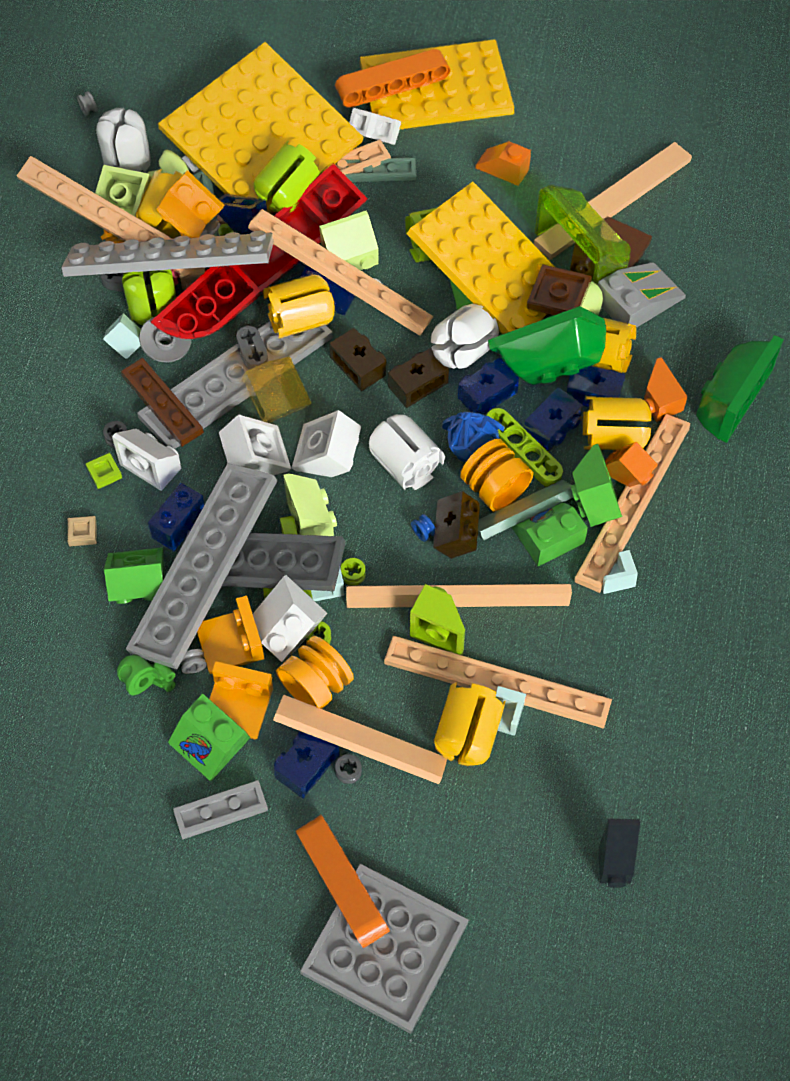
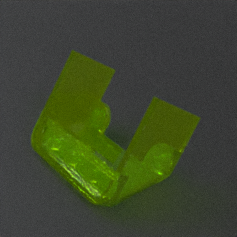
(584, 226)

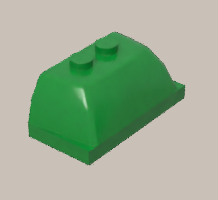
(553, 346)
(736, 385)

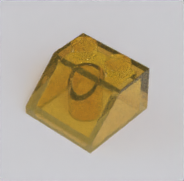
(276, 389)

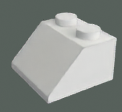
(254, 445)
(327, 445)
(146, 457)
(286, 618)

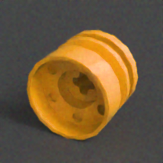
(496, 474)
(315, 673)

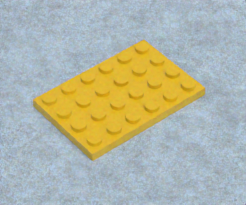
(470, 92)
(483, 256)

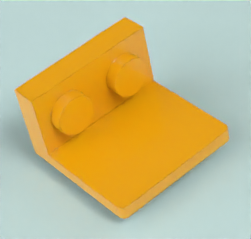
(189, 206)
(231, 637)
(242, 695)

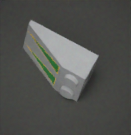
(638, 293)

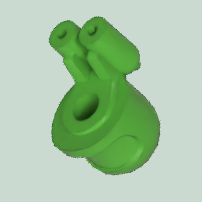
(139, 675)

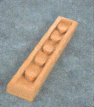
(360, 739)

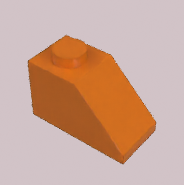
(506, 162)
(664, 392)
(630, 465)

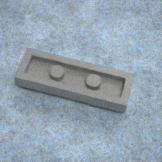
(220, 809)

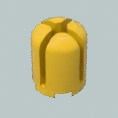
(153, 195)
(299, 305)
(617, 346)
(615, 410)
(469, 724)

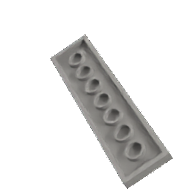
(168, 254)
(220, 383)
(201, 565)

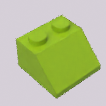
(437, 621)

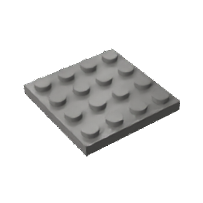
(400, 968)

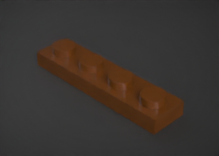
(162, 402)

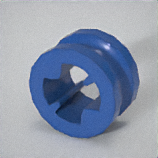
(423, 527)

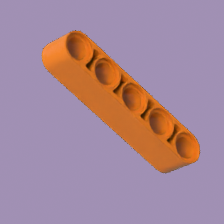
(392, 78)
(342, 881)

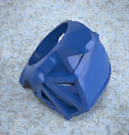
(469, 432)

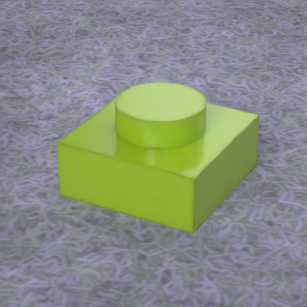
(103, 470)

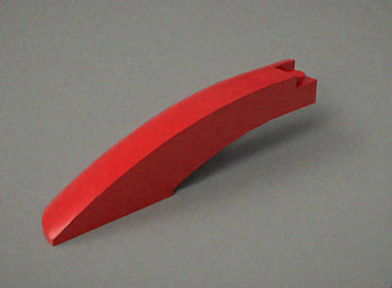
(230, 289)

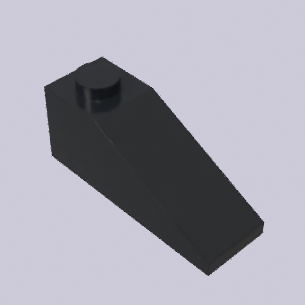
(618, 852)

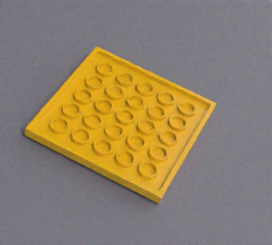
(247, 118)

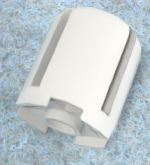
(123, 140)
(463, 336)
(405, 451)

